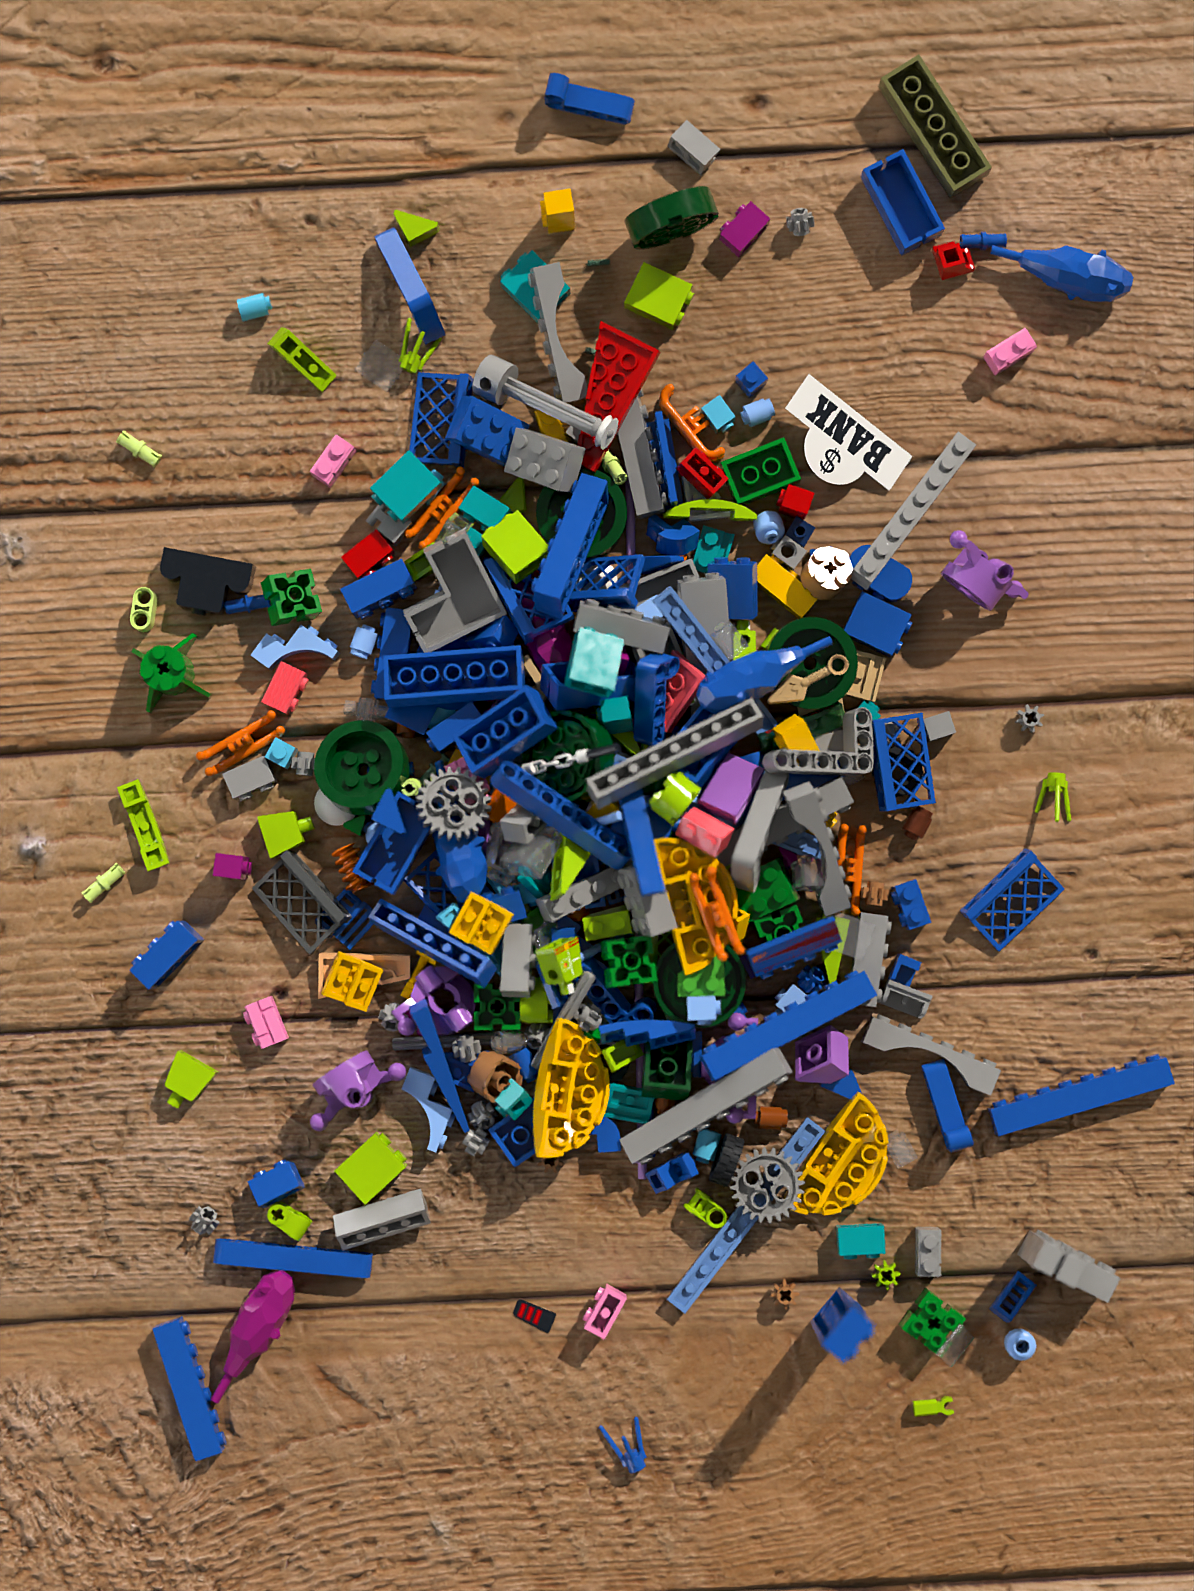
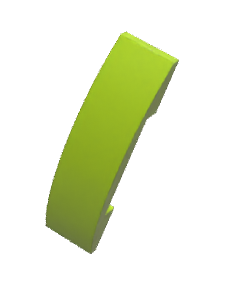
(737, 511)
(144, 825)

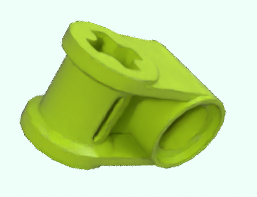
(705, 1208)
(293, 1223)

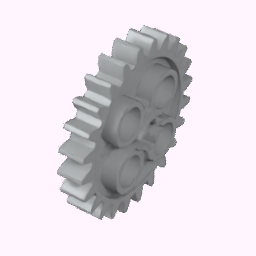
(440, 818)
(788, 1177)

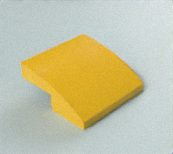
(481, 923)
(352, 981)

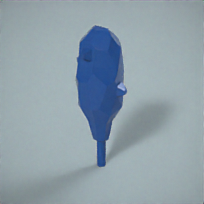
(1074, 272)
(751, 676)
(460, 861)

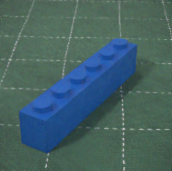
(432, 943)
(189, 1389)

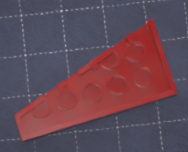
(614, 383)

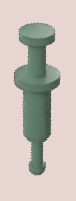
(426, 776)

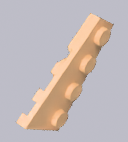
(395, 967)

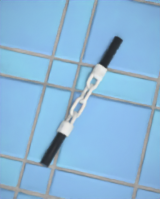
(581, 756)

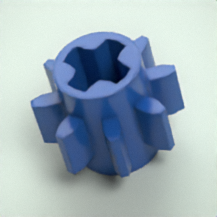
(811, 979)

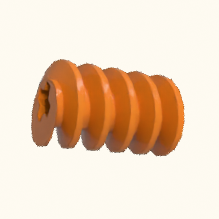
(348, 859)

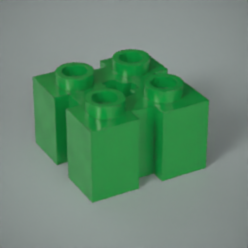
(282, 590)
(787, 920)
(637, 950)
(488, 1017)
(930, 1307)

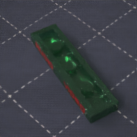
(818, 722)

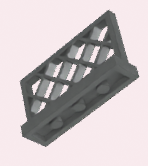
(311, 885)

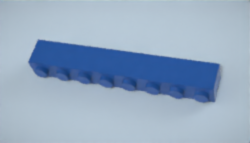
(788, 1025)
(1080, 1095)

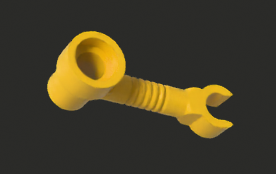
(406, 993)

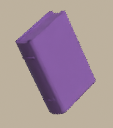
(731, 788)

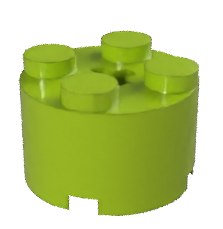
(675, 798)
(537, 1007)

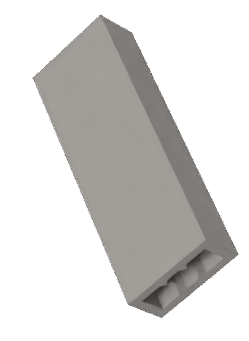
(709, 604)

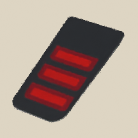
(534, 1315)

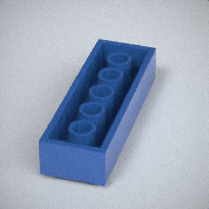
(570, 545)
(453, 676)
(842, 1325)

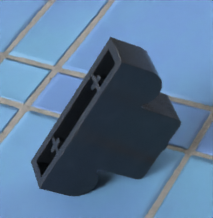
(205, 579)

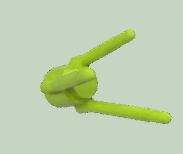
(411, 361)
(1056, 784)

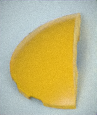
(677, 862)
(568, 1091)
(845, 1160)

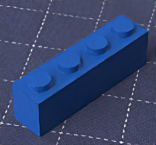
(393, 641)

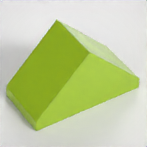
(414, 227)
(419, 565)
(619, 1055)

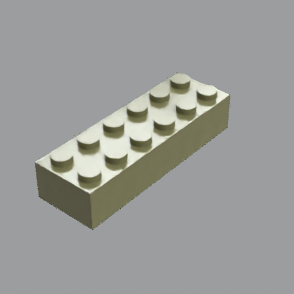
(934, 126)

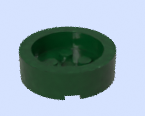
(671, 217)
(551, 508)
(806, 632)
(574, 733)
(346, 752)
(676, 1007)

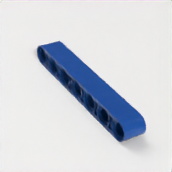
(561, 815)
(292, 1258)

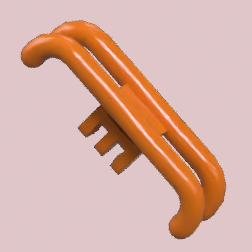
(687, 424)
(441, 508)
(241, 744)
(852, 866)
(715, 914)

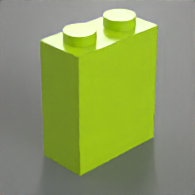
(659, 296)
(515, 546)
(371, 1167)

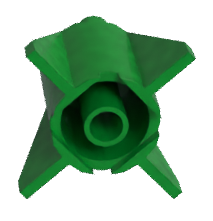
(177, 680)

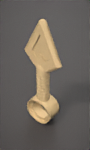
(794, 687)

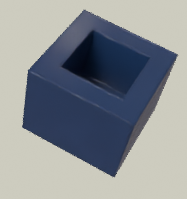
(800, 539)

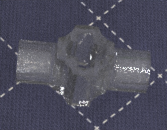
(366, 709)

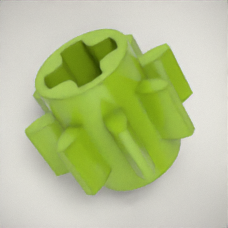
(886, 1268)

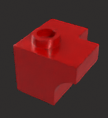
(952, 260)

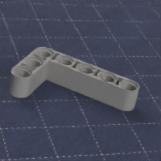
(828, 759)
(747, 855)

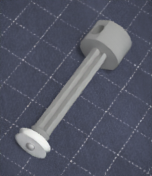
(498, 381)

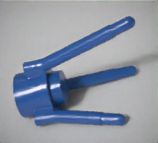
(633, 1459)

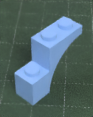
(272, 651)
(440, 1116)

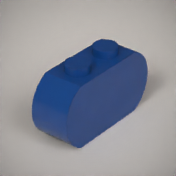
(892, 581)

